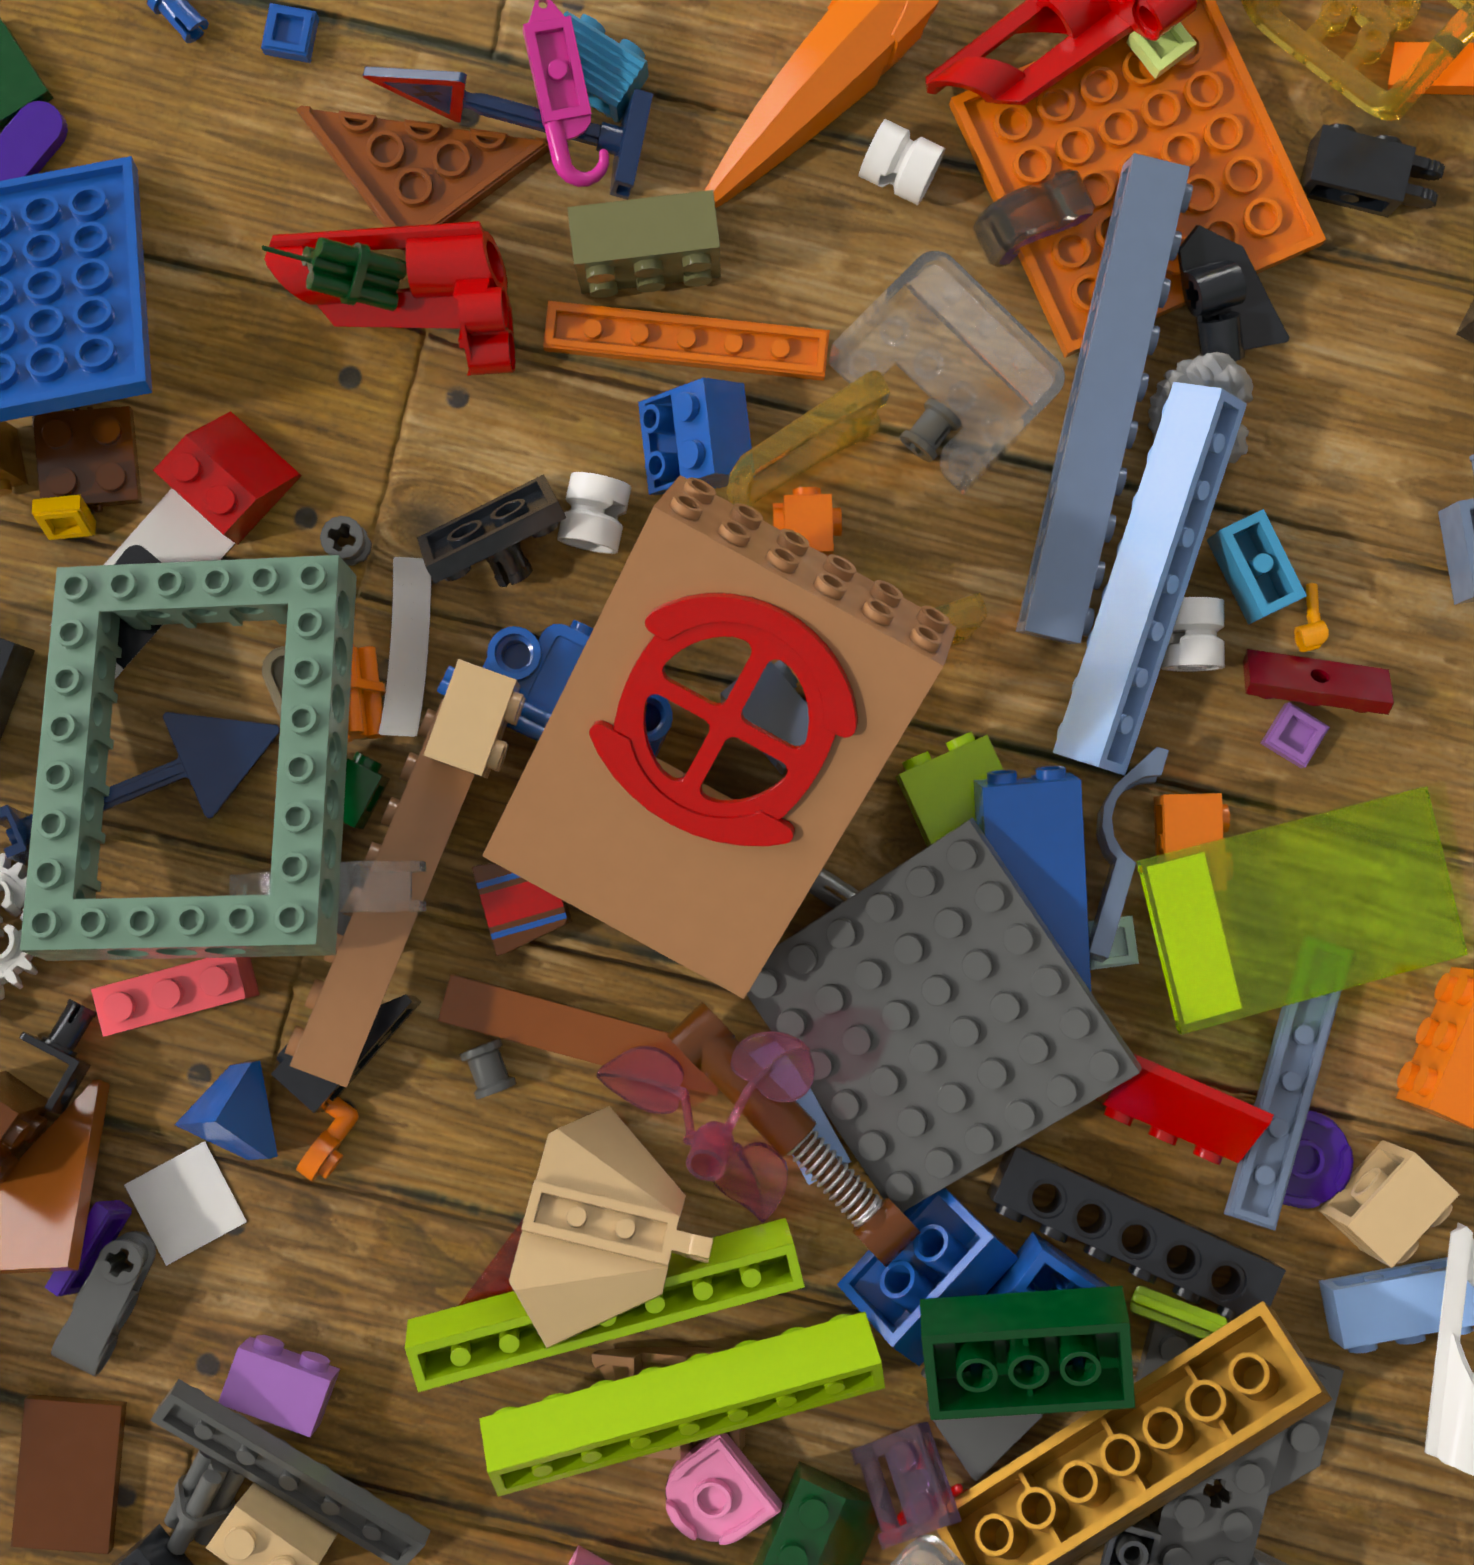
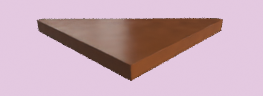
(418, 168)
(51, 1190)

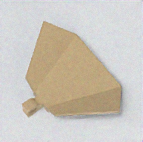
(597, 1229)

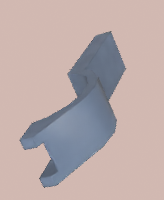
(1121, 865)

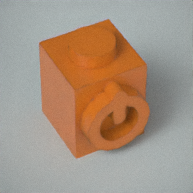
(811, 516)

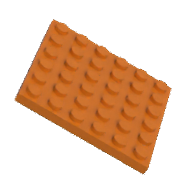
(1107, 110)

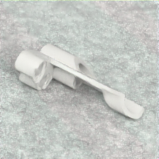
(1452, 1395)

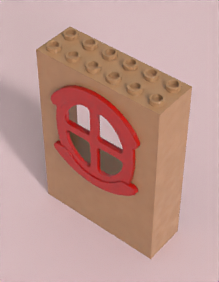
(659, 847)

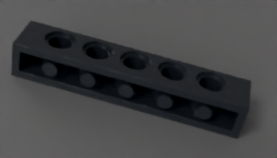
(1252, 1275)

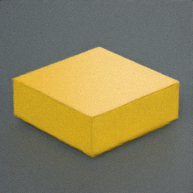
(64, 517)

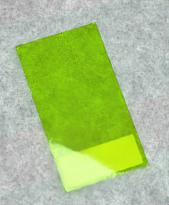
(1301, 909)

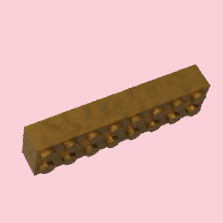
(1132, 1461)

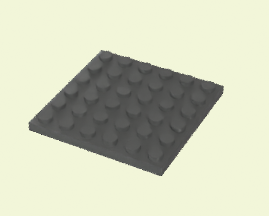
(940, 1018)

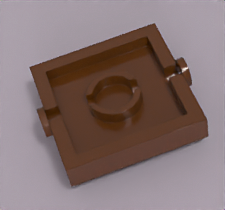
(88, 455)

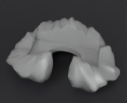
(1209, 370)

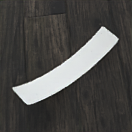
(407, 648)

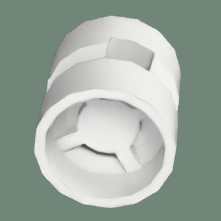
(901, 162)
(594, 512)
(1194, 637)

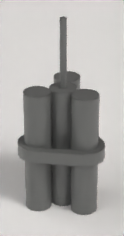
(201, 1502)

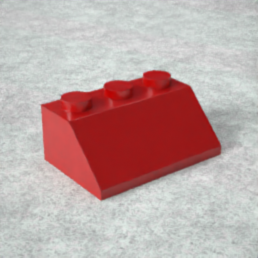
(1188, 1111)

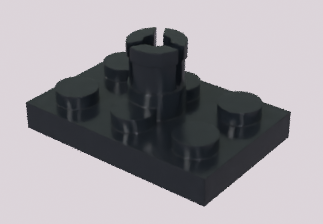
(493, 534)

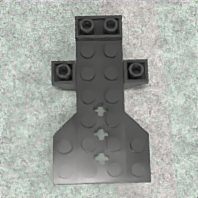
(1226, 1525)

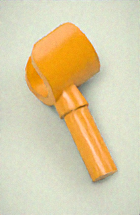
(1316, 632)

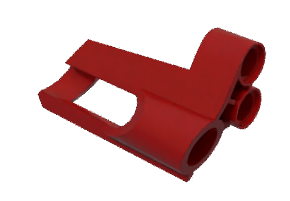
(1090, 30)
(452, 279)

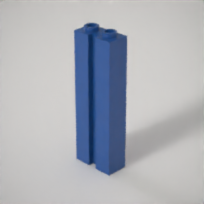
(1040, 839)

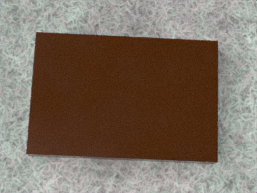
(68, 1474)

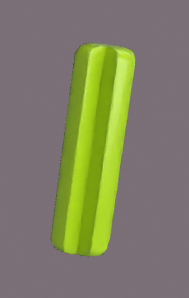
(1175, 1313)

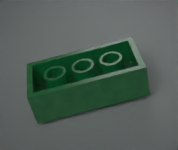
(1027, 1353)

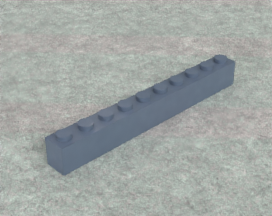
(1104, 398)

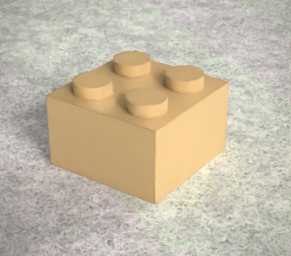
(475, 719)
(1390, 1203)

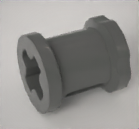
(930, 430)
(343, 527)
(488, 1069)

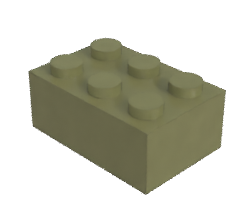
(645, 243)

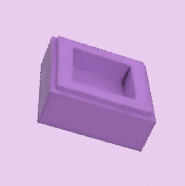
(1295, 735)

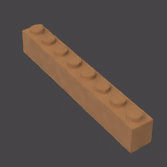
(374, 941)

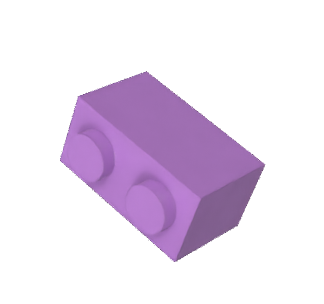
(279, 1384)

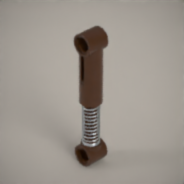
(790, 1131)

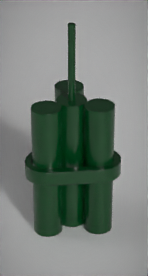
(351, 272)

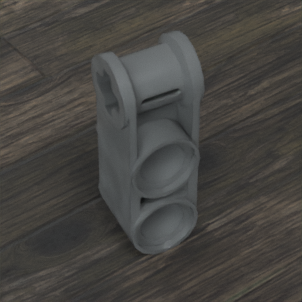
(105, 1303)

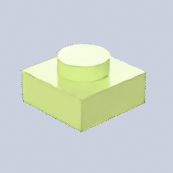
(1164, 52)

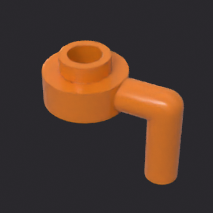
(323, 1154)

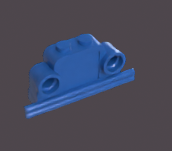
(543, 672)

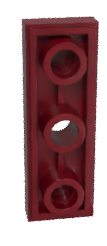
(1317, 682)

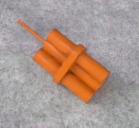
(365, 695)

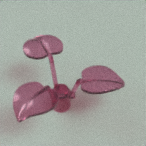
(749, 1174)

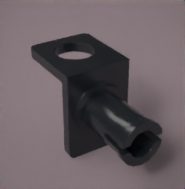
(61, 1045)

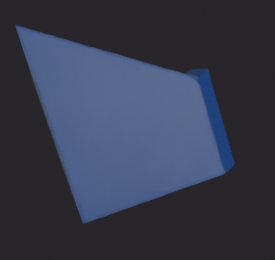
(235, 1113)

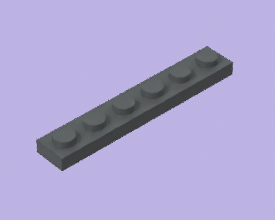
(290, 1474)

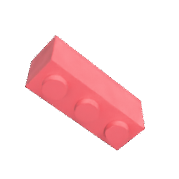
(173, 993)

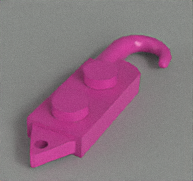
(560, 89)

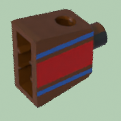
(516, 908)

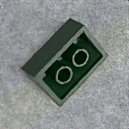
(819, 1523)

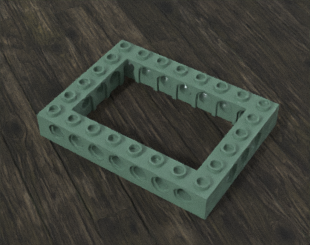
(61, 885)

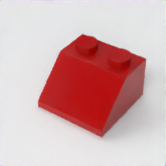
(227, 475)

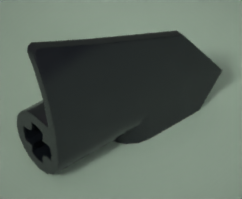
(1226, 296)

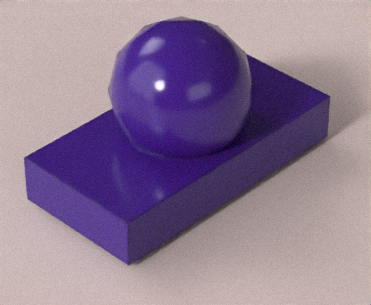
(102, 1227)

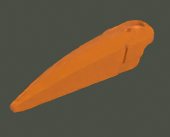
(819, 83)

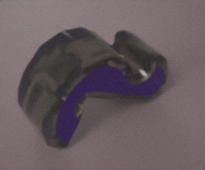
(1032, 215)

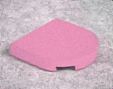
(718, 1493)

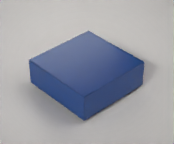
(290, 33)

